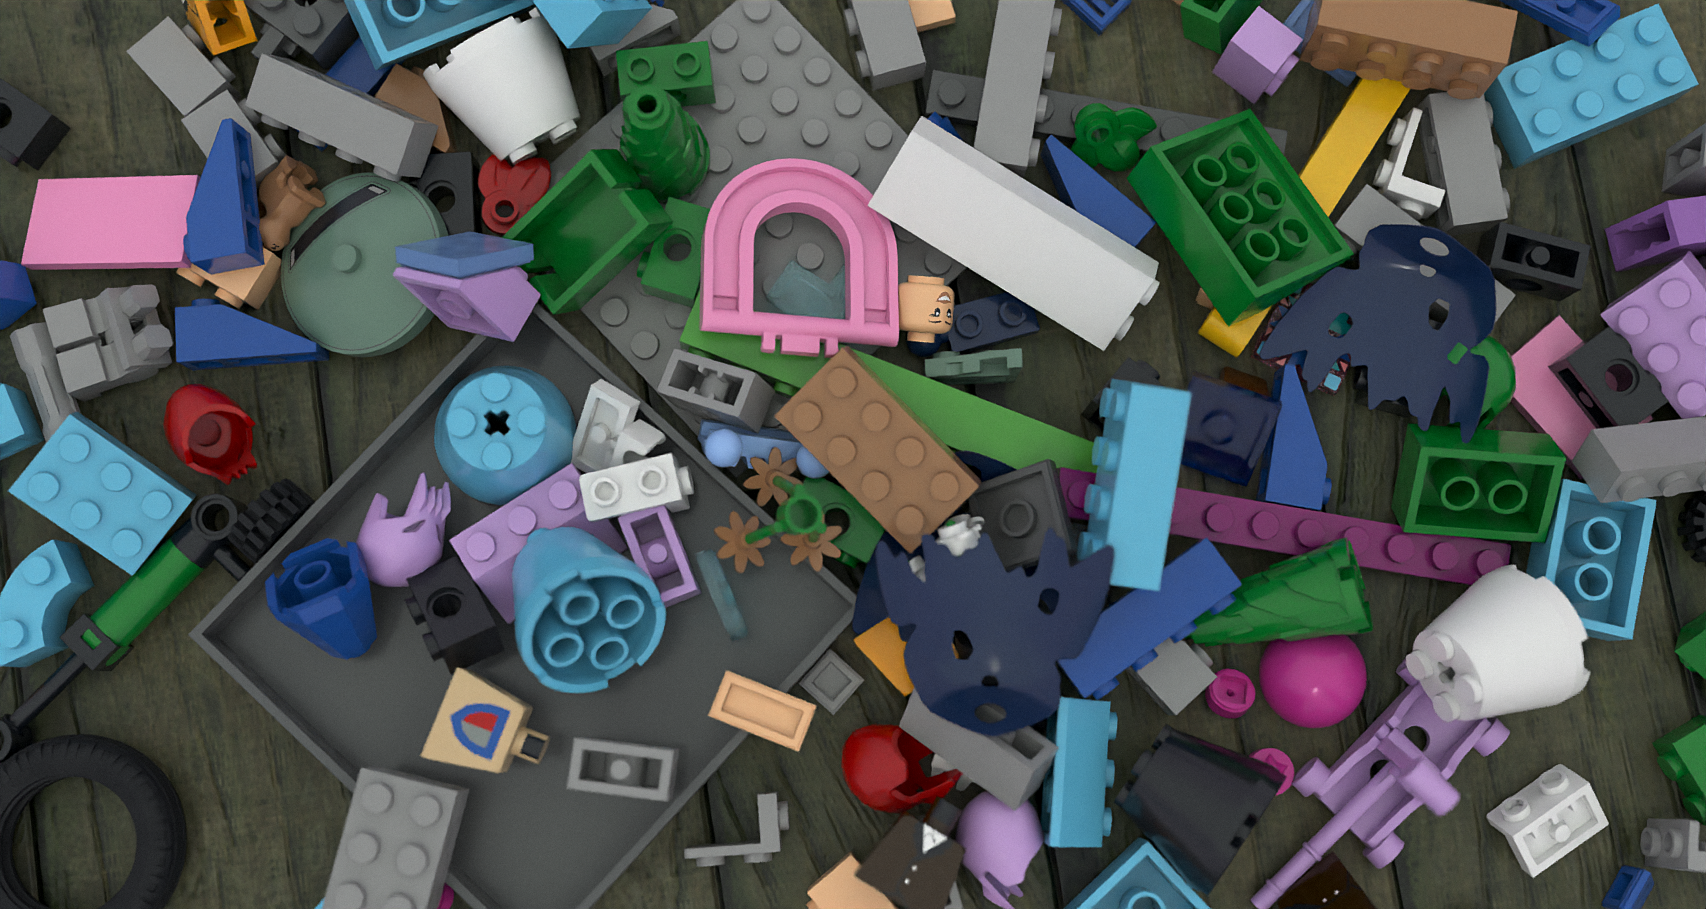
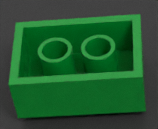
(1488, 488)

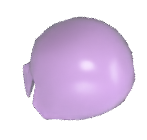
(406, 544)
(999, 844)

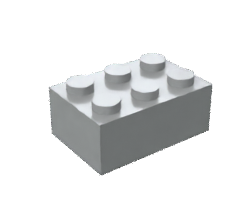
(396, 842)

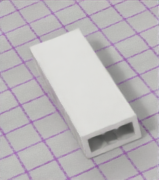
(1015, 235)

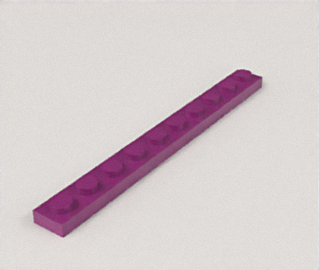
(1299, 530)

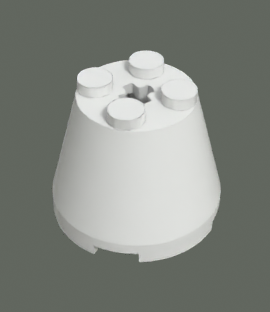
(509, 87)
(1501, 649)

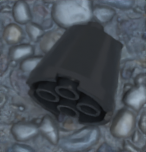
(1197, 802)

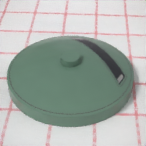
(344, 262)

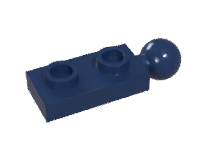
(983, 325)

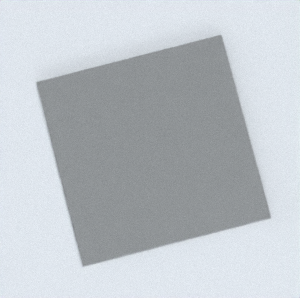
(773, 101)

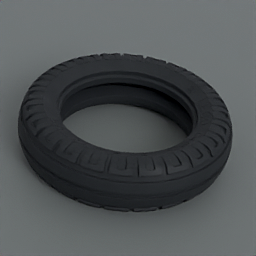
(133, 778)

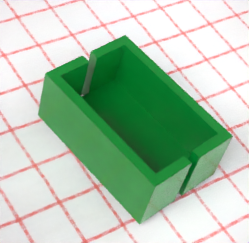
(588, 229)

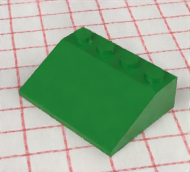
(1237, 215)

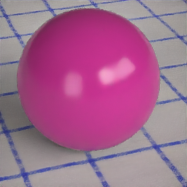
(1313, 679)

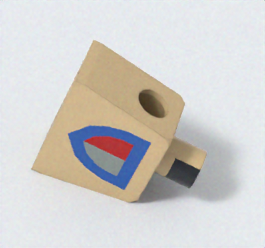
(482, 726)

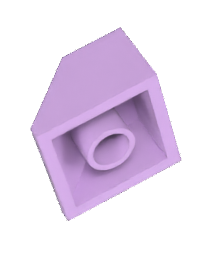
(481, 304)

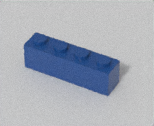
(1146, 618)

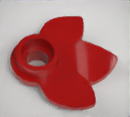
(515, 187)

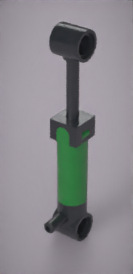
(106, 635)

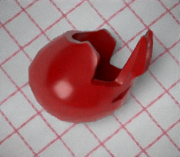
(209, 432)
(885, 769)

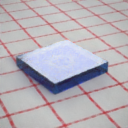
(1226, 428)

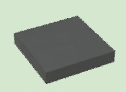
(1020, 511)

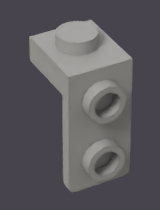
(772, 819)

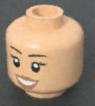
(925, 307)

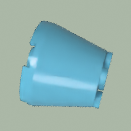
(495, 465)
(582, 610)

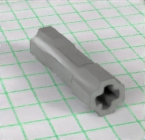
(39, 362)

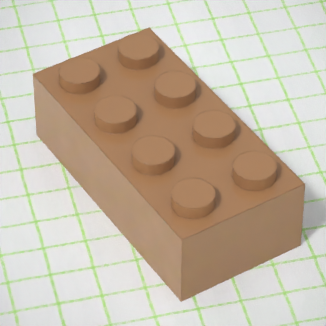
(1416, 42)
(878, 448)

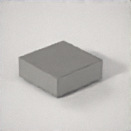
(831, 681)

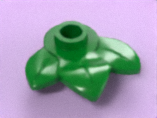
(1110, 136)

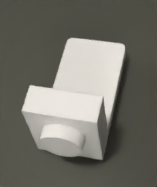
(1411, 196)
(636, 488)

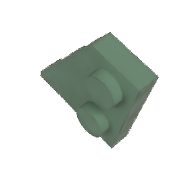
(975, 368)

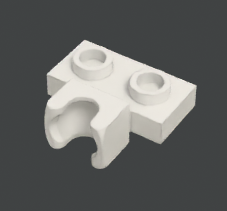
(608, 431)

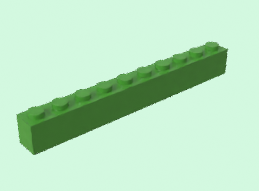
(953, 415)

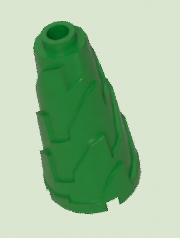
(663, 144)
(1293, 601)

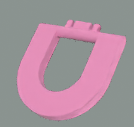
(842, 205)

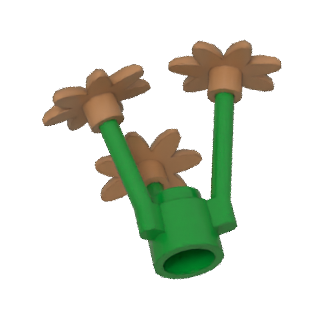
(797, 516)

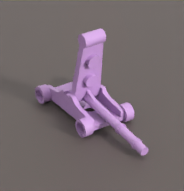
(1407, 781)

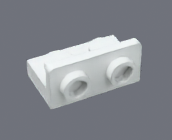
(1548, 818)

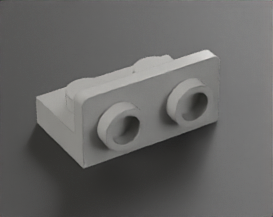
(1673, 845)

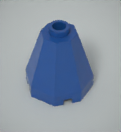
(326, 598)

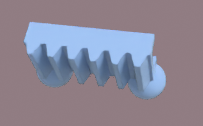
(727, 444)

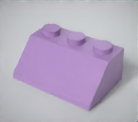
(495, 541)

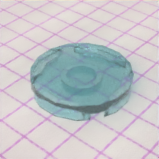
(722, 594)

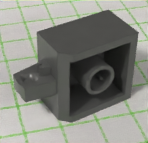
(313, 27)

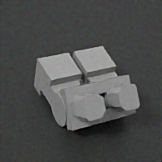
(109, 339)

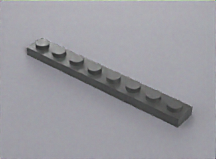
(961, 97)

